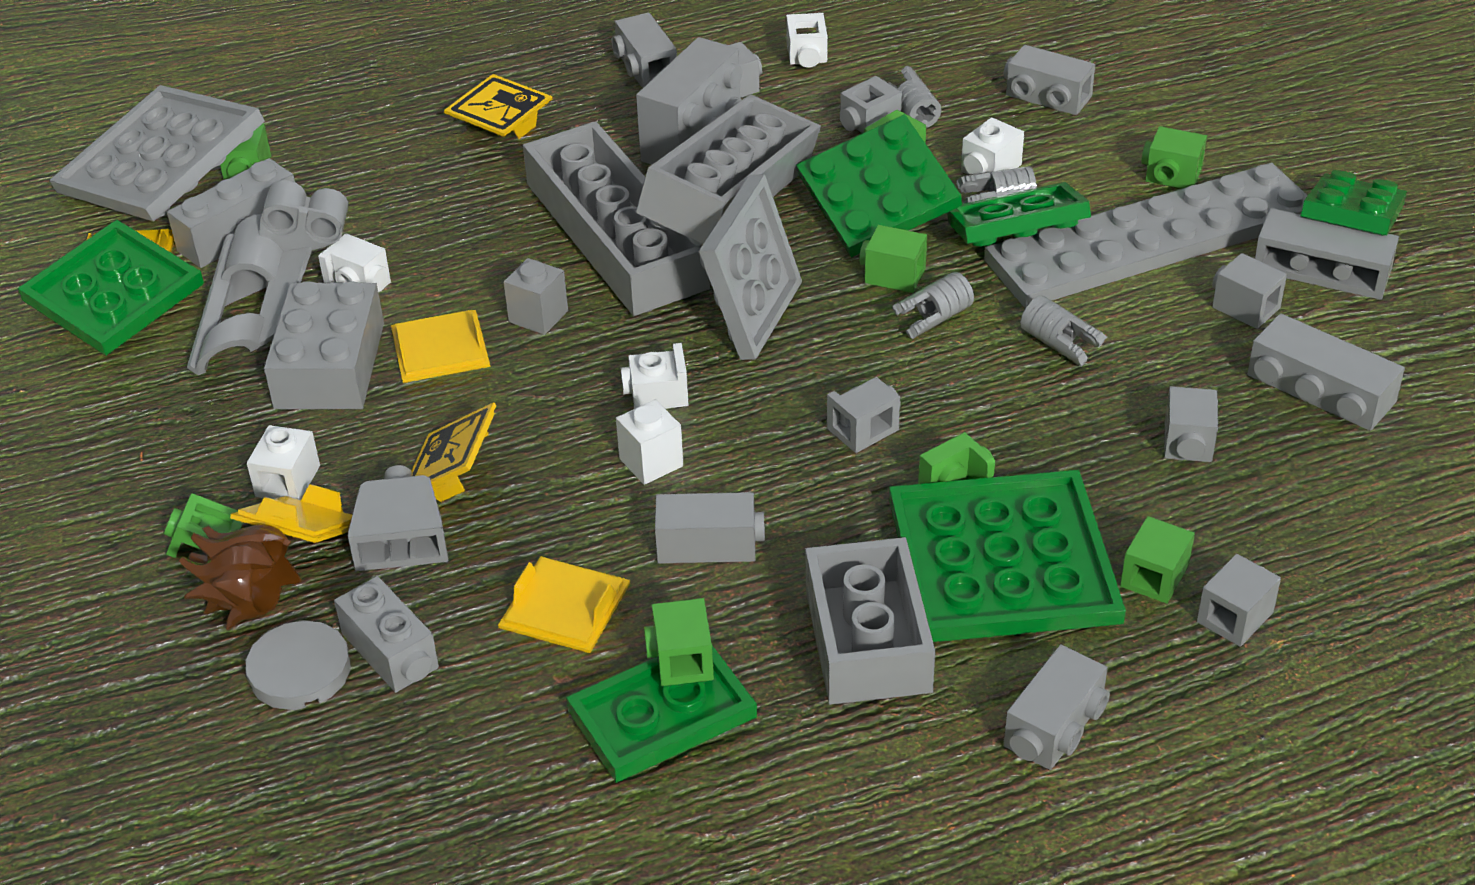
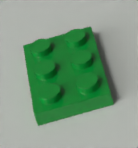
(1355, 203)
(1019, 213)
(641, 723)

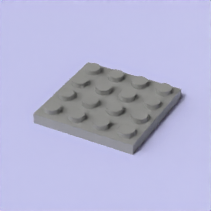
(157, 152)

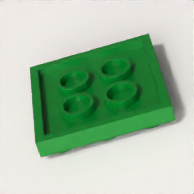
(878, 180)
(111, 286)

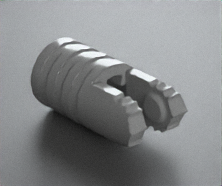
(917, 98)
(997, 183)
(937, 302)
(1059, 328)

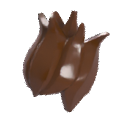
(241, 571)

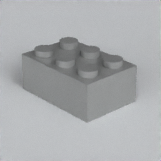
(687, 96)
(324, 346)
(869, 621)

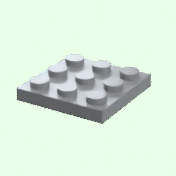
(751, 267)

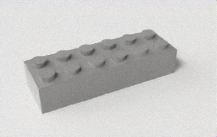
(704, 173)
(595, 200)

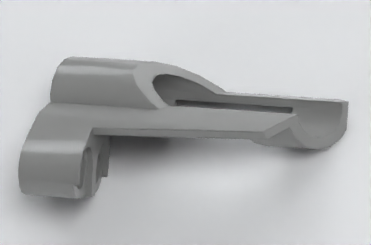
(269, 254)

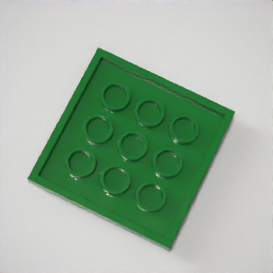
(1007, 555)

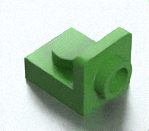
(956, 460)
(198, 514)

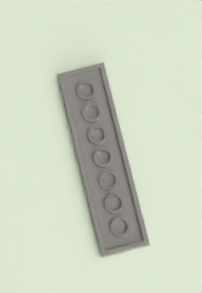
(1143, 235)

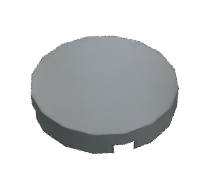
(298, 664)

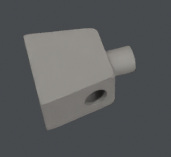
(396, 523)

